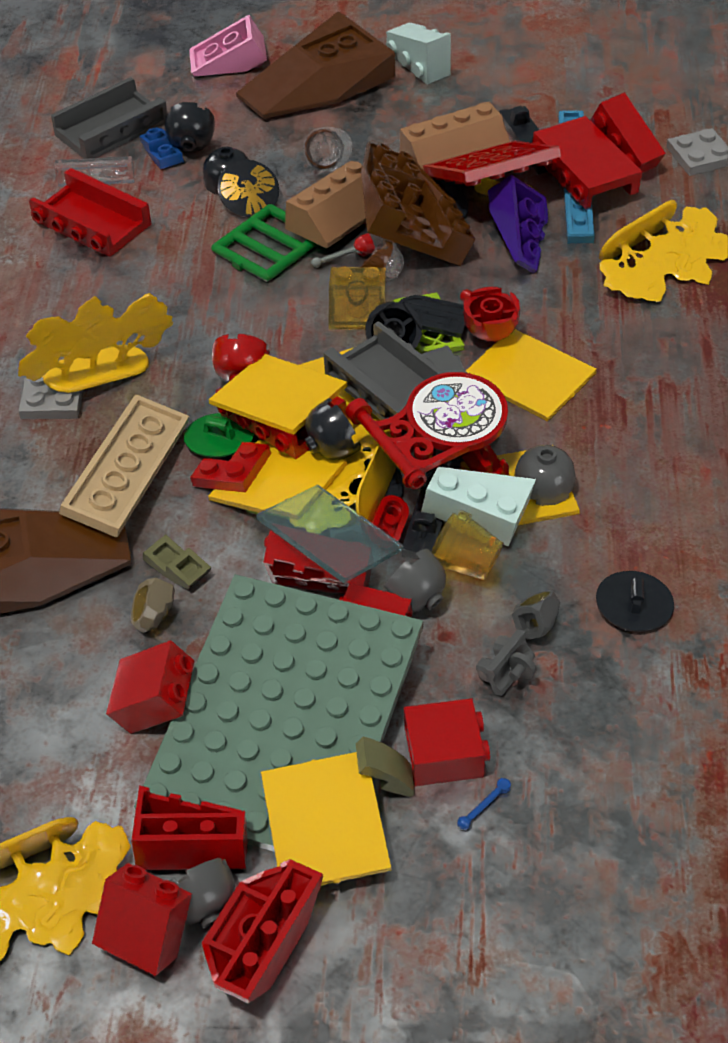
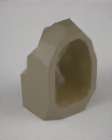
(151, 604)

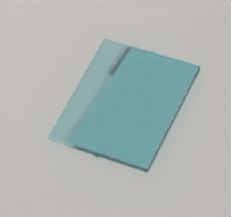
(330, 533)

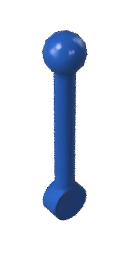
(503, 787)

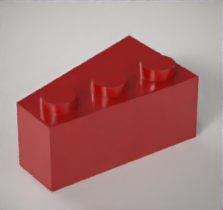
(628, 131)
(294, 569)
(185, 834)

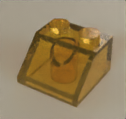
(354, 295)

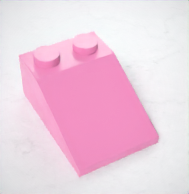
(230, 50)

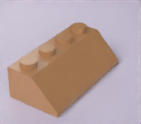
(454, 134)
(328, 207)

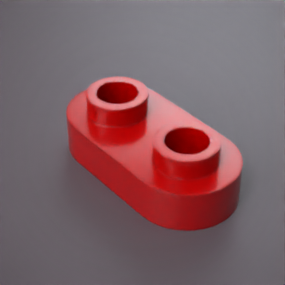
(396, 519)

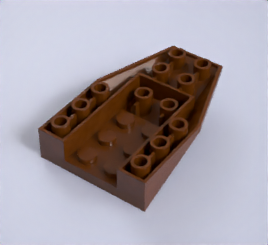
(321, 70)
(411, 207)
(52, 556)

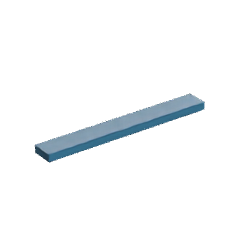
(578, 219)

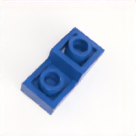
(160, 148)

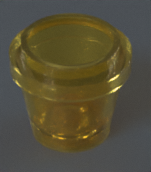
(467, 546)

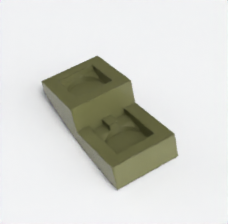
(176, 564)
(386, 764)

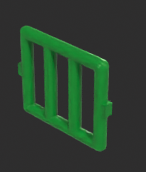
(256, 222)

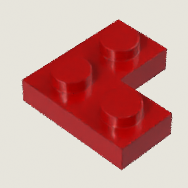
(233, 474)

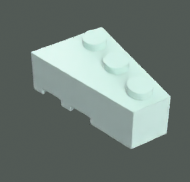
(421, 51)
(492, 499)

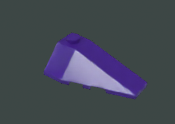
(520, 218)

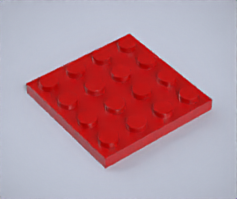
(492, 162)

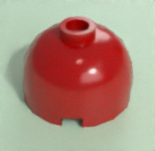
(491, 313)
(234, 355)

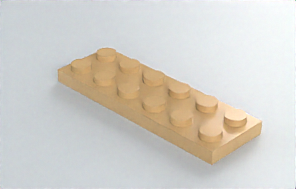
(124, 466)

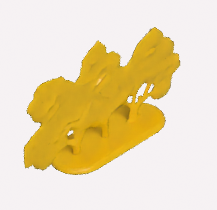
(673, 253)
(92, 346)
(374, 480)
(56, 894)

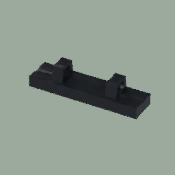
(521, 127)
(424, 527)

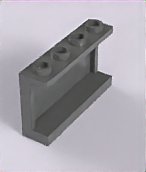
(108, 119)
(381, 371)

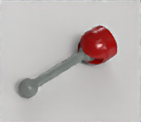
(362, 246)

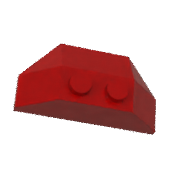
(260, 929)

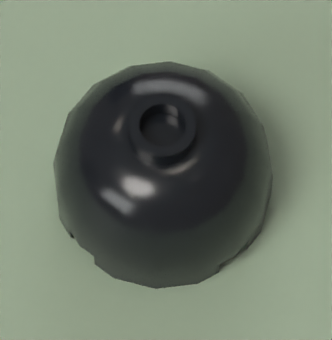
(189, 126)
(216, 163)
(399, 318)
(330, 432)

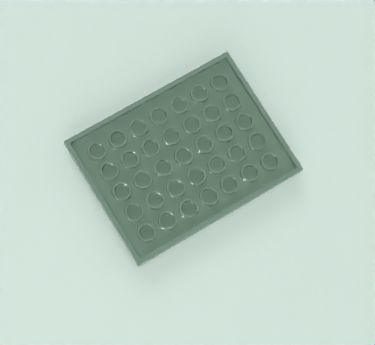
(277, 687)

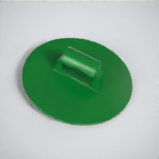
(215, 436)

